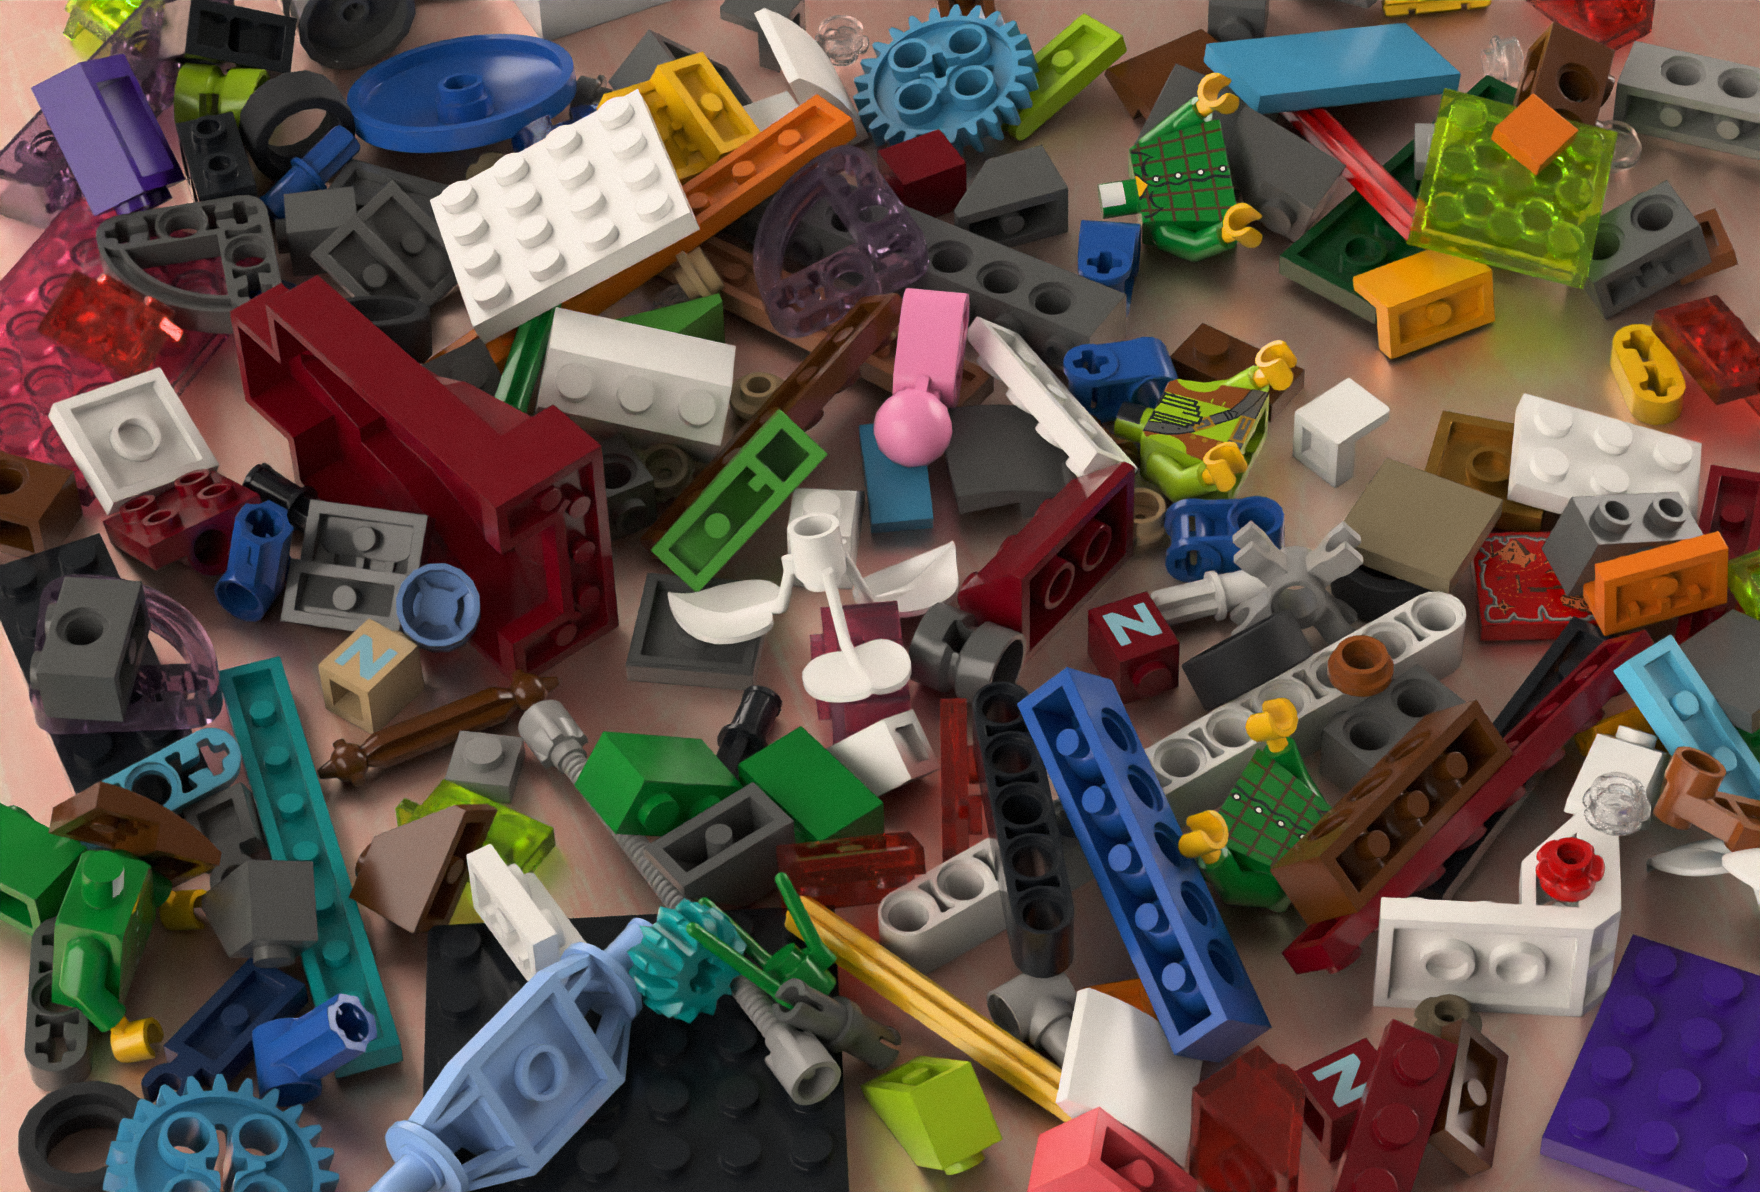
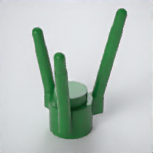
(789, 962)

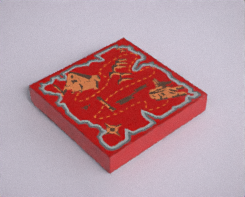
(1519, 590)

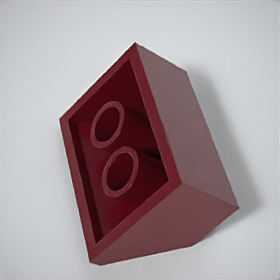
(1057, 558)

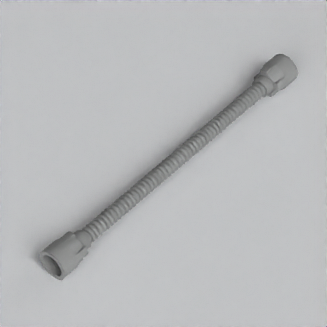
(795, 1056)

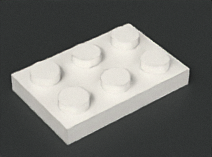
(1581, 453)

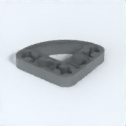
(230, 241)

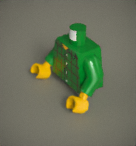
(1184, 182)
(1260, 818)
(104, 936)

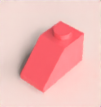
(1102, 1156)

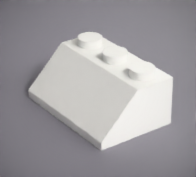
(638, 383)

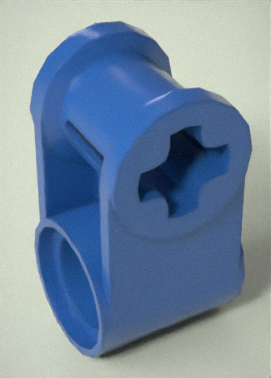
(1110, 254)
(1118, 373)
(1215, 525)

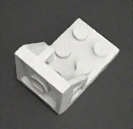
(1506, 953)

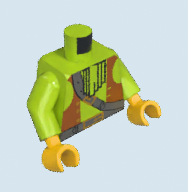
(1208, 432)

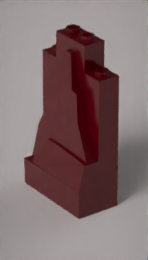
(509, 491)

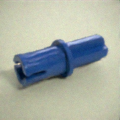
(312, 169)

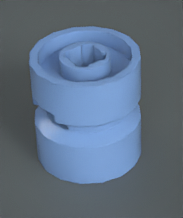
(438, 607)

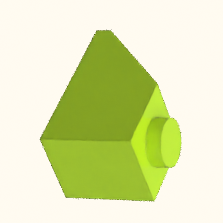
(935, 1112)

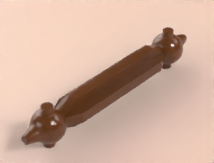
(435, 728)

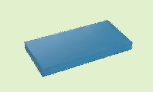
(1332, 68)

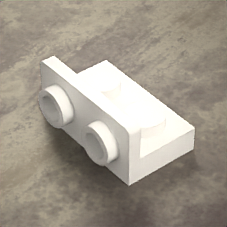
(519, 912)

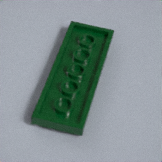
(1356, 235)

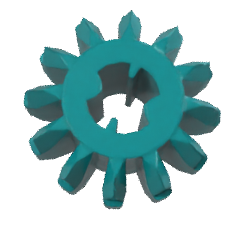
(676, 970)

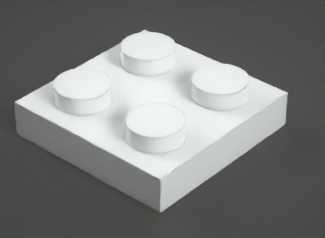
(131, 438)

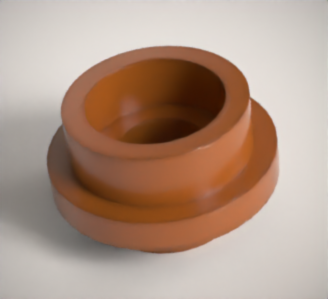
(1360, 666)

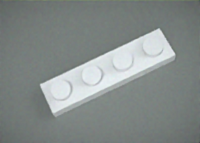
(1045, 397)

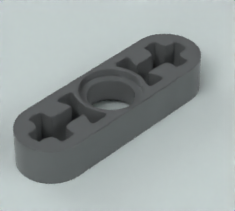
(45, 1025)

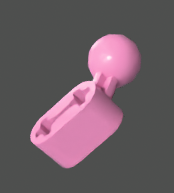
(927, 377)

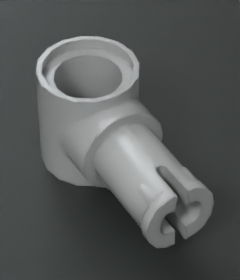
(1035, 1011)

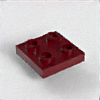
(168, 525)

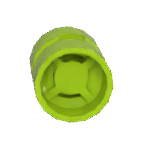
(207, 91)

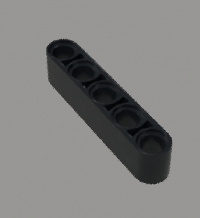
(1022, 833)

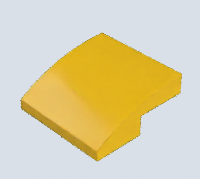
(693, 113)

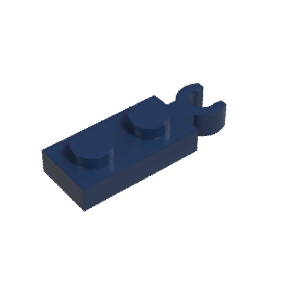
(221, 1031)

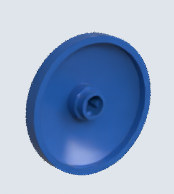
(461, 92)

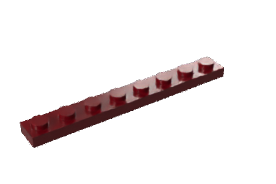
(1535, 746)

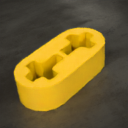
(1635, 376)

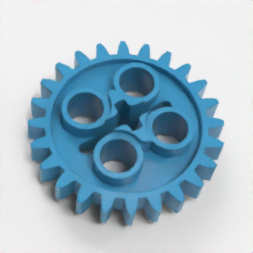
(949, 77)
(147, 1161)

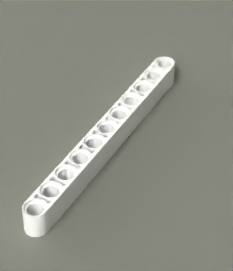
(1196, 767)

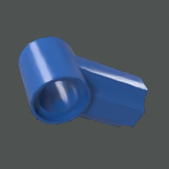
(256, 561)
(302, 1050)

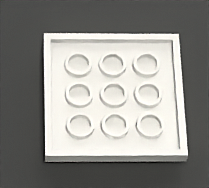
(562, 215)

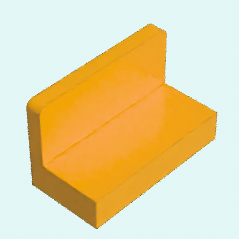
(1426, 299)

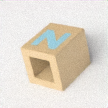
(371, 676)

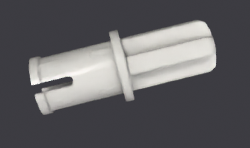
(1206, 597)

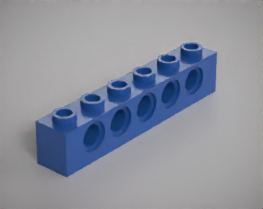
(1135, 858)

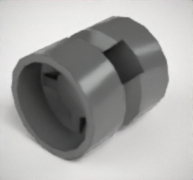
(957, 653)

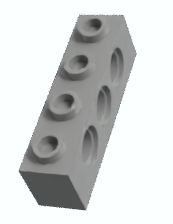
(1690, 99)

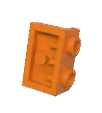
(1659, 583)

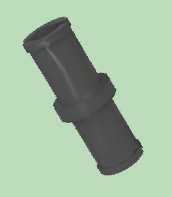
(837, 1023)

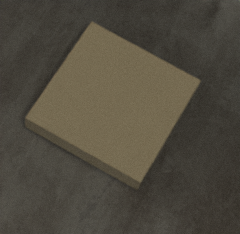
(1421, 525)

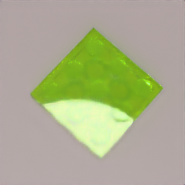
(1495, 209)

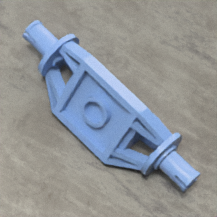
(523, 1077)

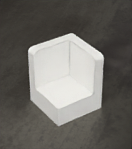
(1331, 426)
(888, 753)

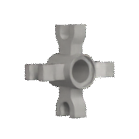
(1298, 567)

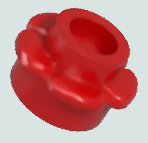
(1569, 869)

